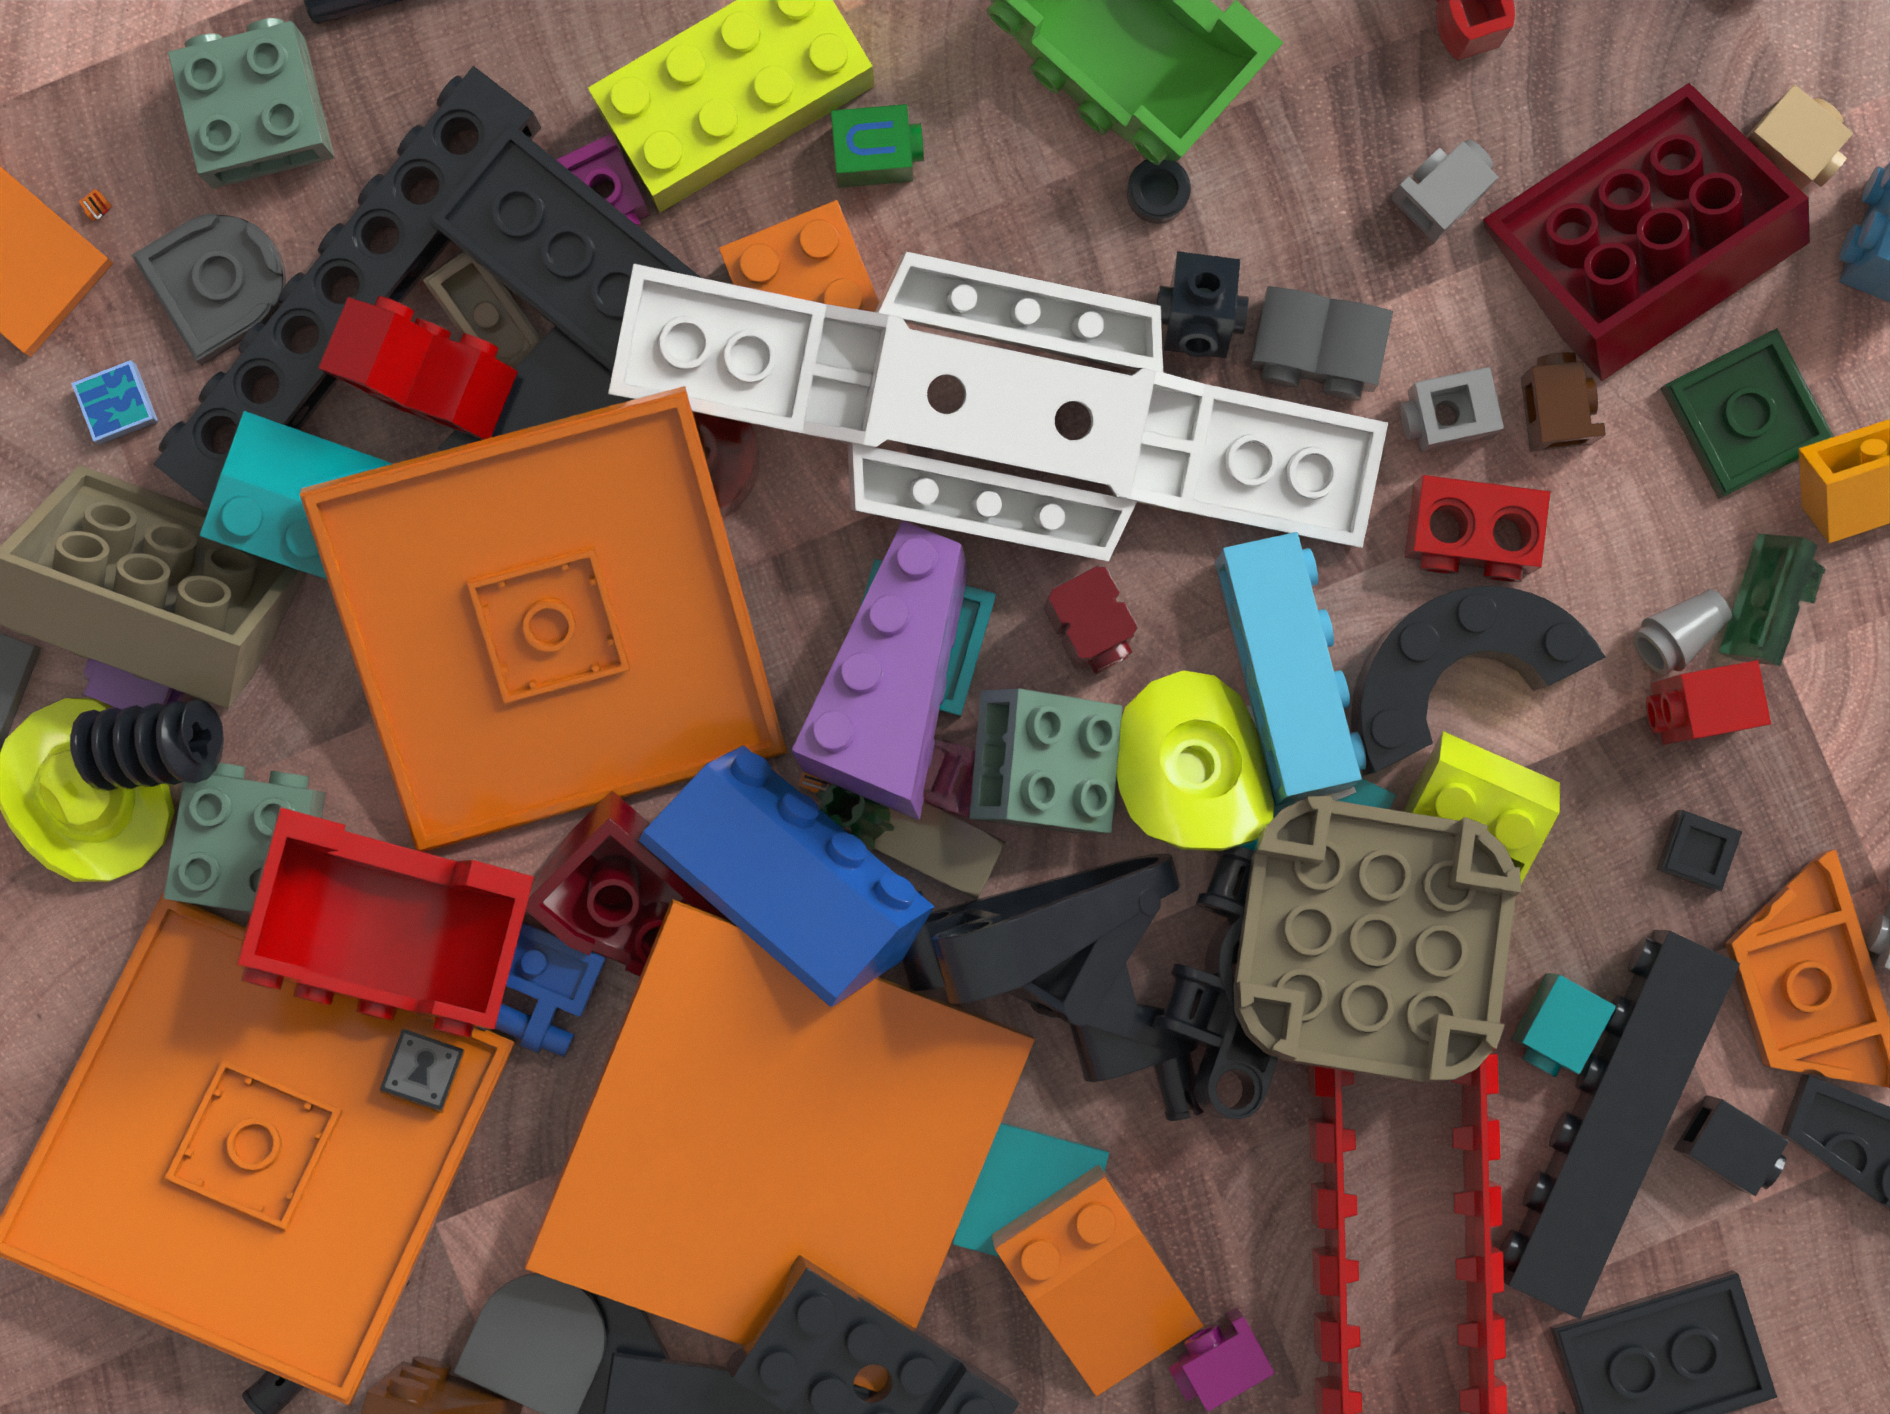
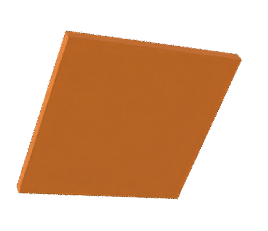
(545, 618)
(773, 1129)
(240, 1162)

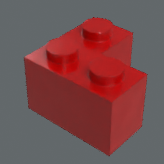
(419, 367)

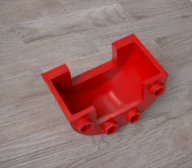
(382, 925)

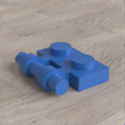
(558, 979)

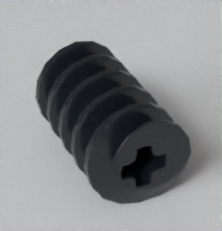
(147, 745)

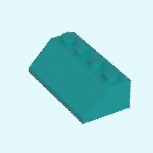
(260, 487)

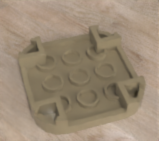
(1375, 941)

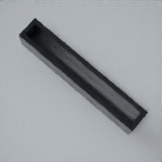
(1616, 1120)

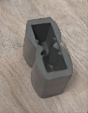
(1320, 342)

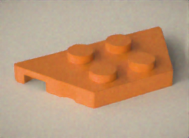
(1813, 981)

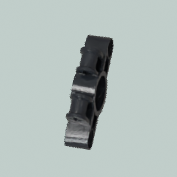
(1203, 1002)

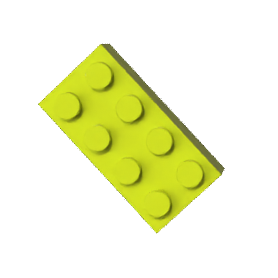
(730, 91)

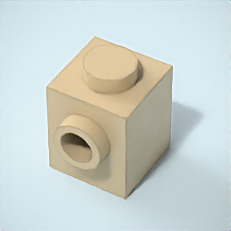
(1802, 137)

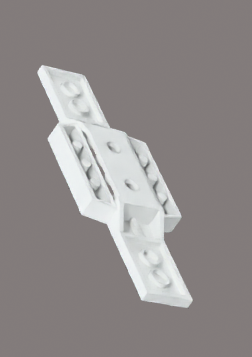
(868, 378)

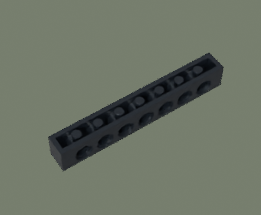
(345, 251)

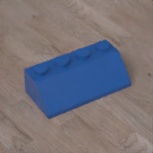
(788, 875)

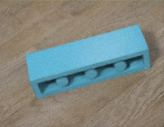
(1289, 668)

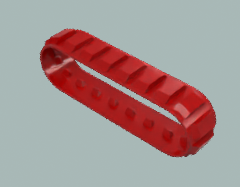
(1479, 1268)

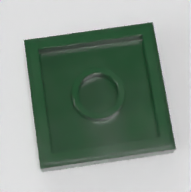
(1746, 413)

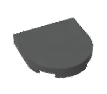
(214, 280)
(537, 1344)

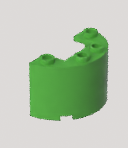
(1141, 65)

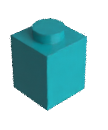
(1561, 1025)

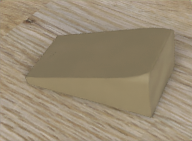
(482, 308)
(942, 848)

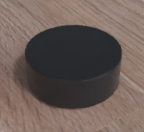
(1158, 191)

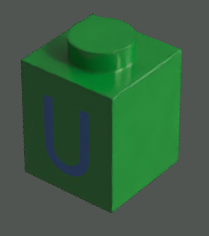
(875, 145)

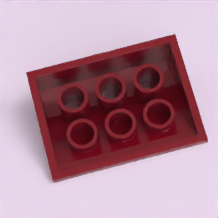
(1650, 229)

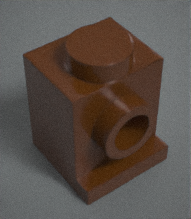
(1560, 403)

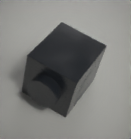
(1733, 1146)

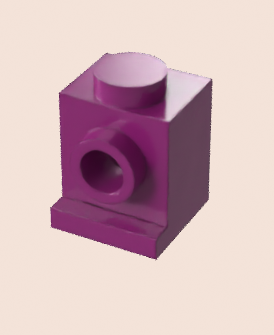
(604, 162)
(1220, 1363)

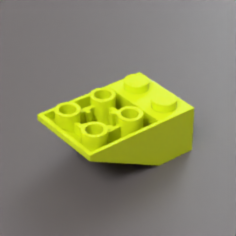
(1491, 790)

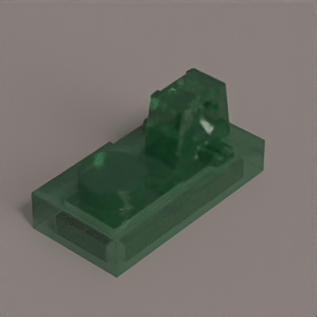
(1767, 606)

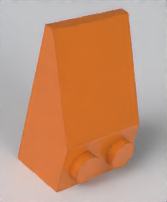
(1096, 1280)

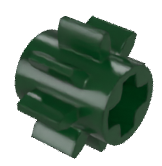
(855, 814)

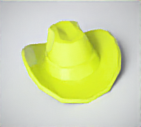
(1193, 764)
(61, 817)

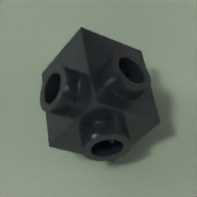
(1202, 305)

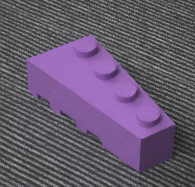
(887, 683)

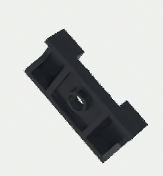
(830, 1331)

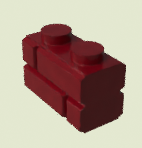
(1092, 620)

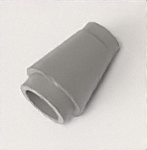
(1680, 632)

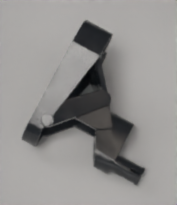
(1074, 948)

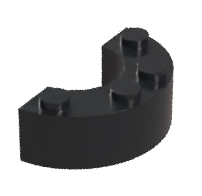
(1470, 622)

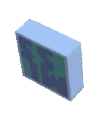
(114, 402)

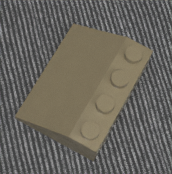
(139, 589)

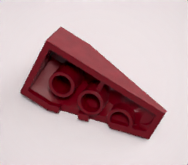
(608, 888)

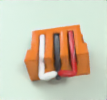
(95, 205)
(812, 783)

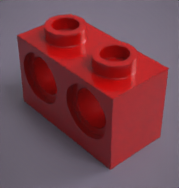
(1476, 510)
(1708, 703)

